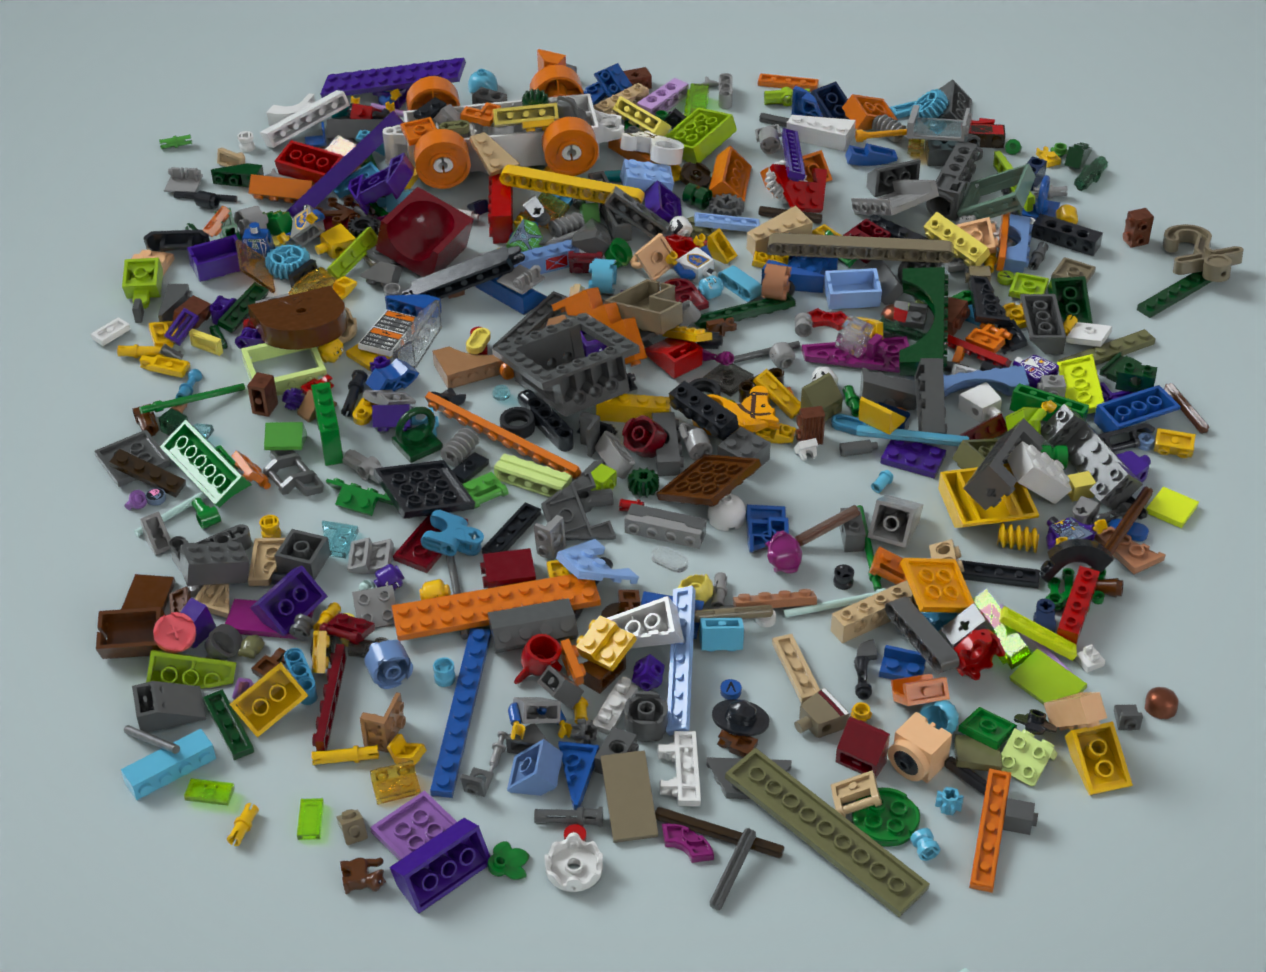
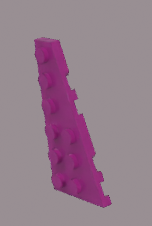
(829, 354)

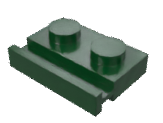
(1112, 367)

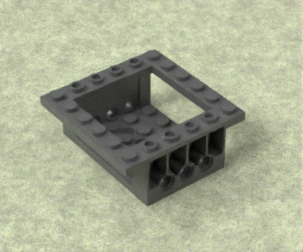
(570, 380)

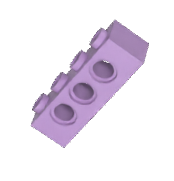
(665, 97)

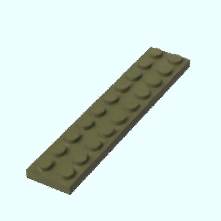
(828, 832)

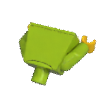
(1031, 415)

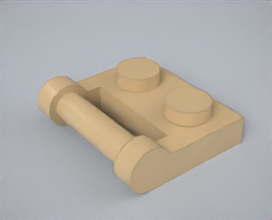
(853, 789)

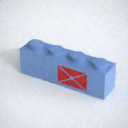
(549, 257)

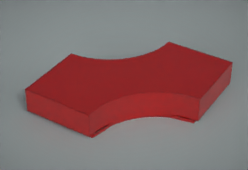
(828, 319)

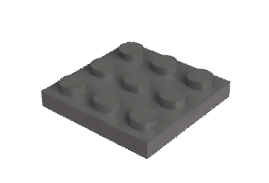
(139, 445)

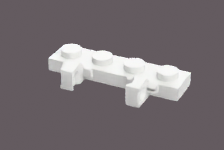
(684, 754)

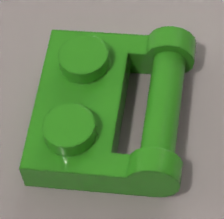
(485, 488)

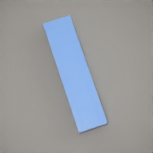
(725, 222)

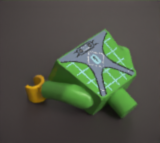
(526, 235)

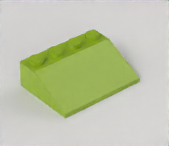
(702, 133)

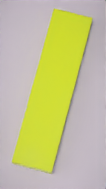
(1038, 633)

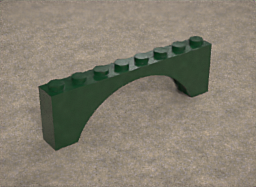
(930, 287)

